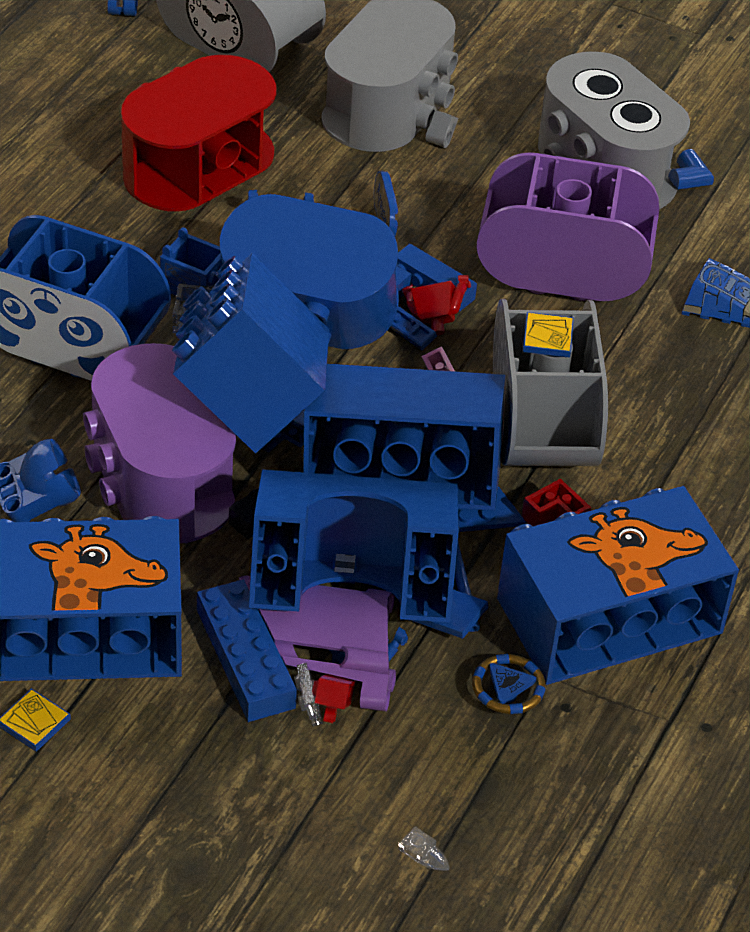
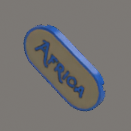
(385, 200)

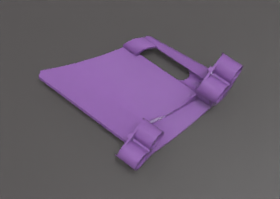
(340, 622)

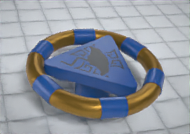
(509, 683)

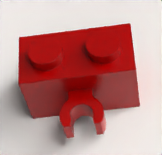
(334, 693)

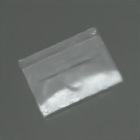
(307, 700)

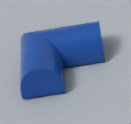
(691, 171)

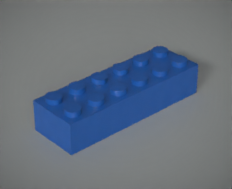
(246, 651)

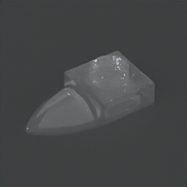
(423, 850)

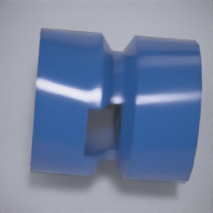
(129, 7)

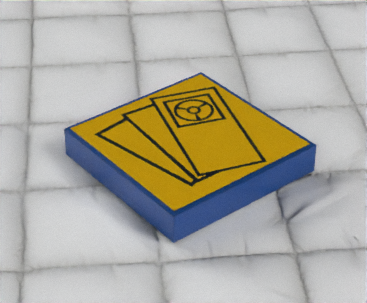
(548, 334)
(34, 719)

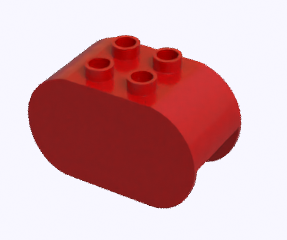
(196, 132)

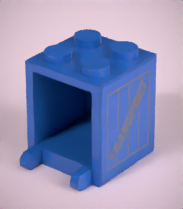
(190, 262)

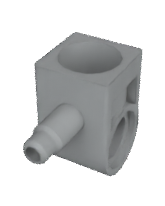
(441, 129)

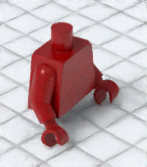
(436, 302)

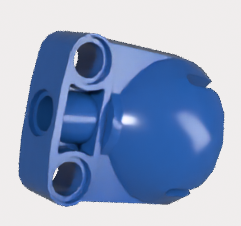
(31, 485)

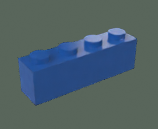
(428, 270)

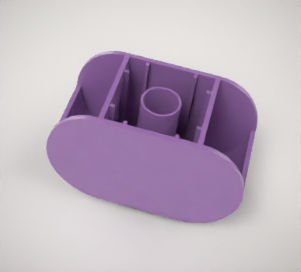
(569, 227)
(158, 443)

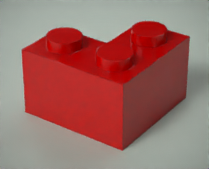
(552, 502)

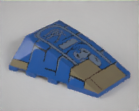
(720, 294)

